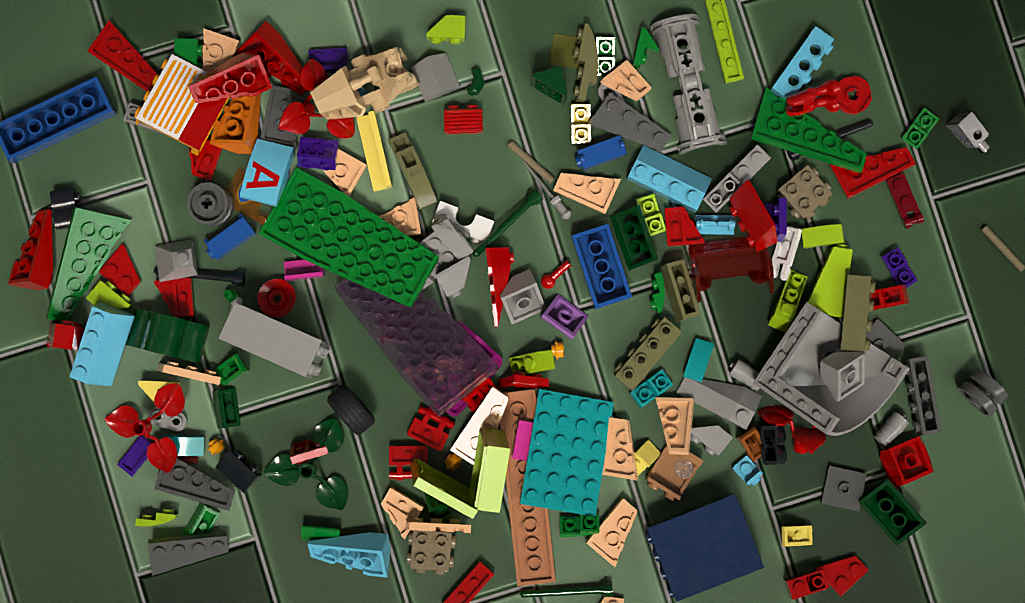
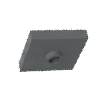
(885, 339)
(843, 488)

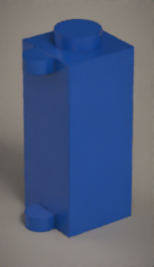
(600, 153)
(229, 239)

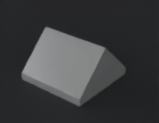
(435, 76)

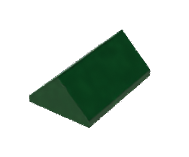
(551, 84)
(634, 238)
(892, 511)

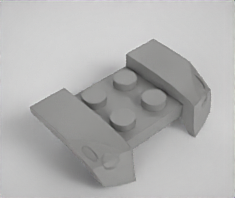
(445, 243)

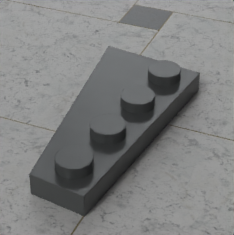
(626, 122)
(194, 485)
(184, 550)

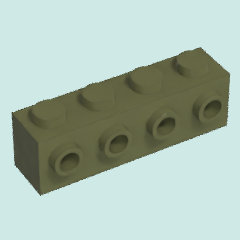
(857, 314)
(647, 354)

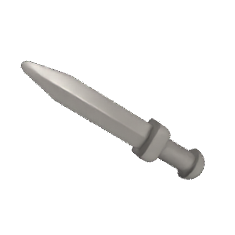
(556, 201)

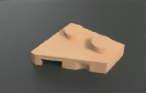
(401, 509)

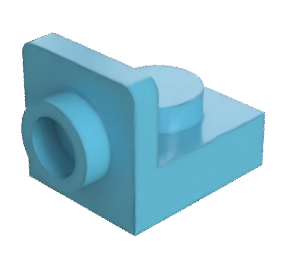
(747, 471)

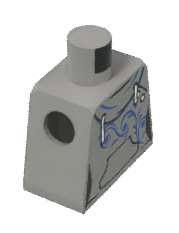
(969, 131)

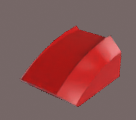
(906, 461)

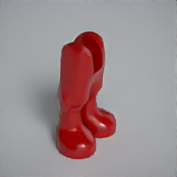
(806, 100)

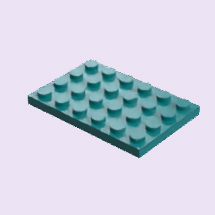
(566, 453)

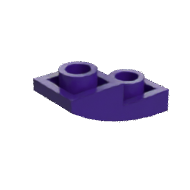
(898, 268)

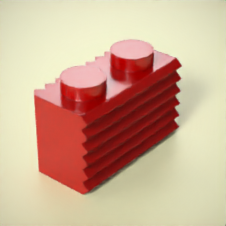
(463, 120)

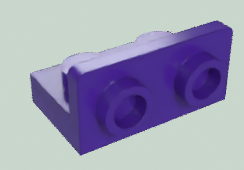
(330, 59)
(317, 153)
(779, 215)

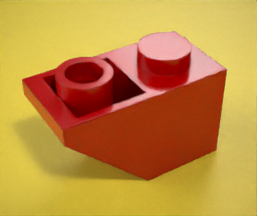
(806, 584)

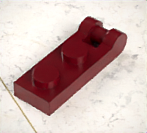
(904, 200)

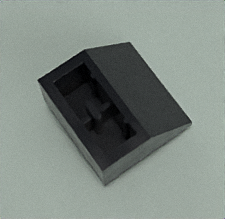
(238, 470)

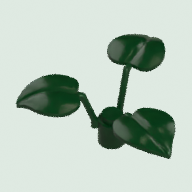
(332, 492)

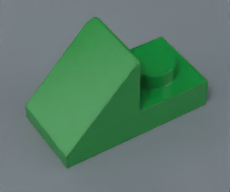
(646, 44)

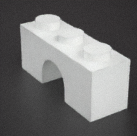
(478, 229)

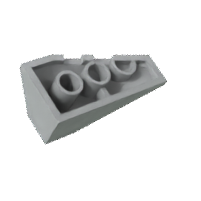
(725, 400)

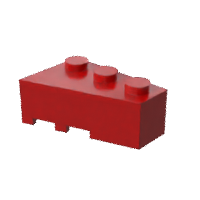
(65, 335)

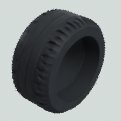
(351, 409)

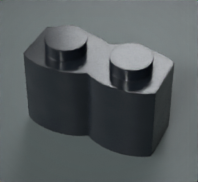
(63, 205)
(773, 443)

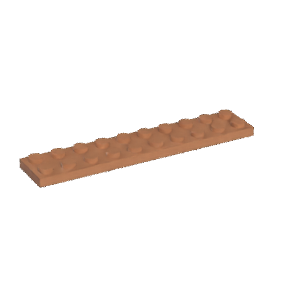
(528, 523)

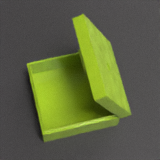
(486, 480)

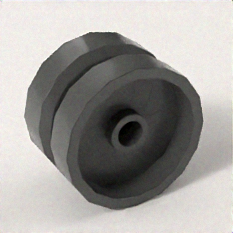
(199, 204)
(983, 392)

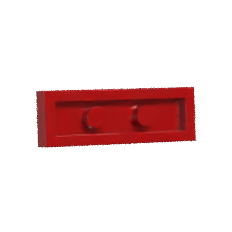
(471, 585)

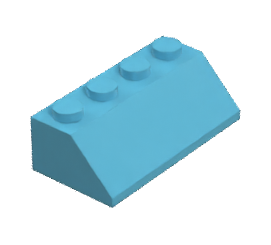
(669, 179)
(102, 345)

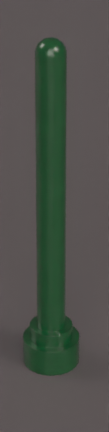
(533, 198)
(605, 590)

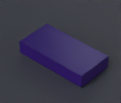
(135, 456)

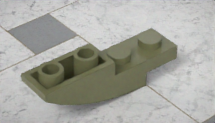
(587, 56)
(413, 171)

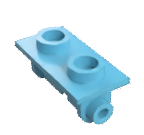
(715, 224)

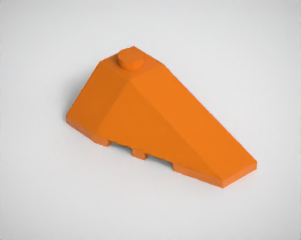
(238, 126)

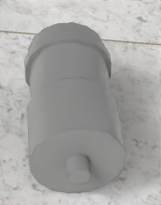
(744, 373)
(889, 431)

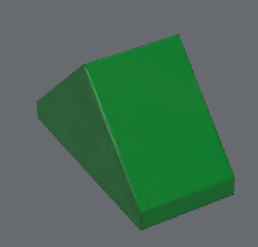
(231, 369)

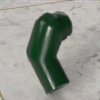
(477, 84)

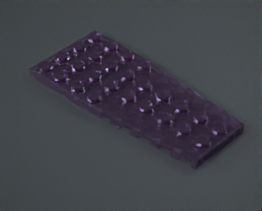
(421, 344)

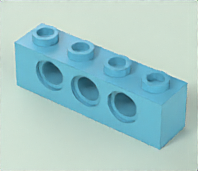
(816, 39)

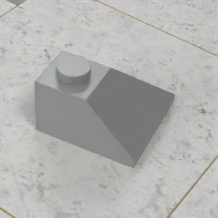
(176, 260)
(454, 278)
(522, 297)
(843, 373)

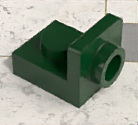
(436, 507)

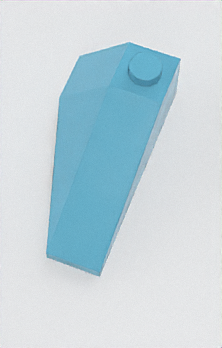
(361, 551)

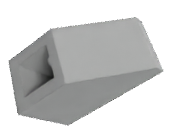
(712, 437)

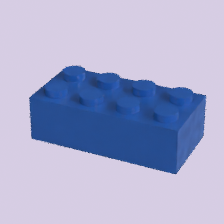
(601, 266)

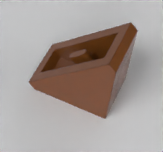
(751, 443)

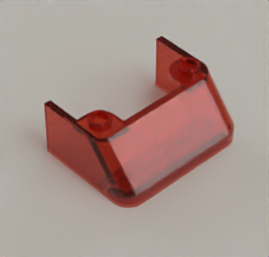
(728, 260)

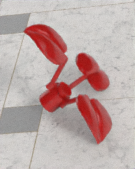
(297, 114)
(125, 423)
(804, 438)

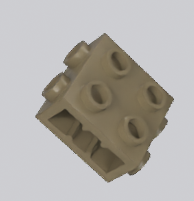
(805, 193)
(431, 551)

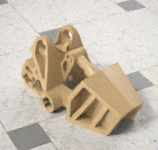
(339, 95)

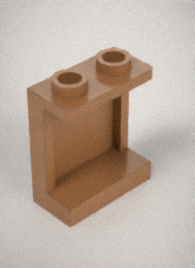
(664, 477)

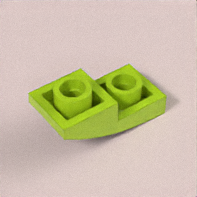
(651, 214)
(822, 236)
(161, 517)

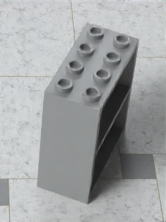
(274, 341)

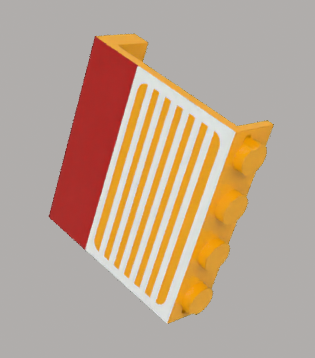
(172, 108)

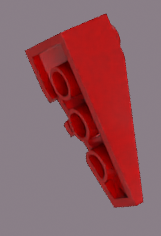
(275, 56)

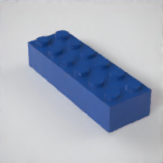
(55, 120)

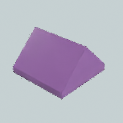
(564, 317)

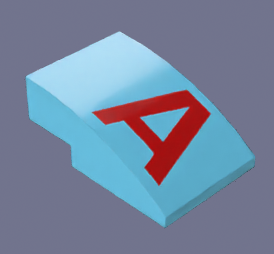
(267, 172)

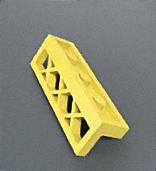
(374, 152)

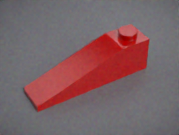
(235, 78)
(36, 262)
(499, 268)

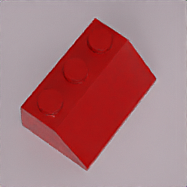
(753, 217)

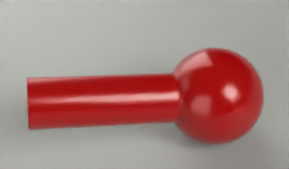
(549, 280)

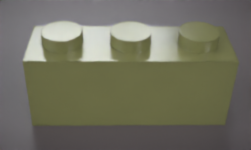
(680, 290)

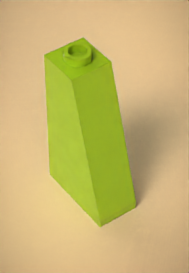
(830, 286)

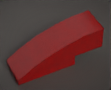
(890, 297)

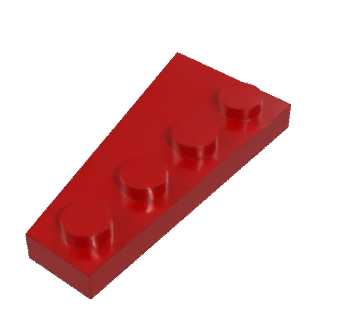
(121, 56)
(875, 170)

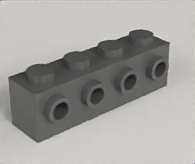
(923, 396)

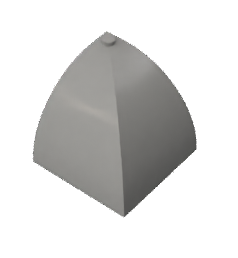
(795, 380)

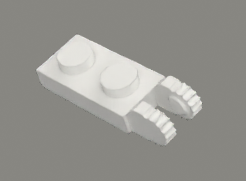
(785, 252)

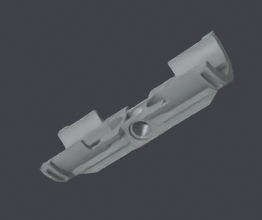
(691, 134)

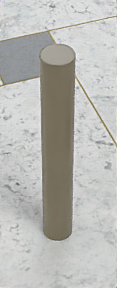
(531, 162)
(1003, 248)

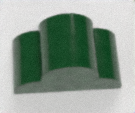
(168, 335)

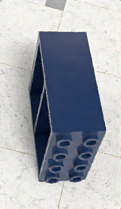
(704, 547)

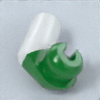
(232, 296)

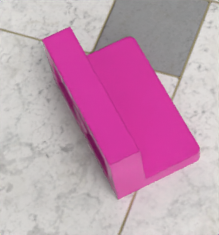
(302, 270)
(522, 440)

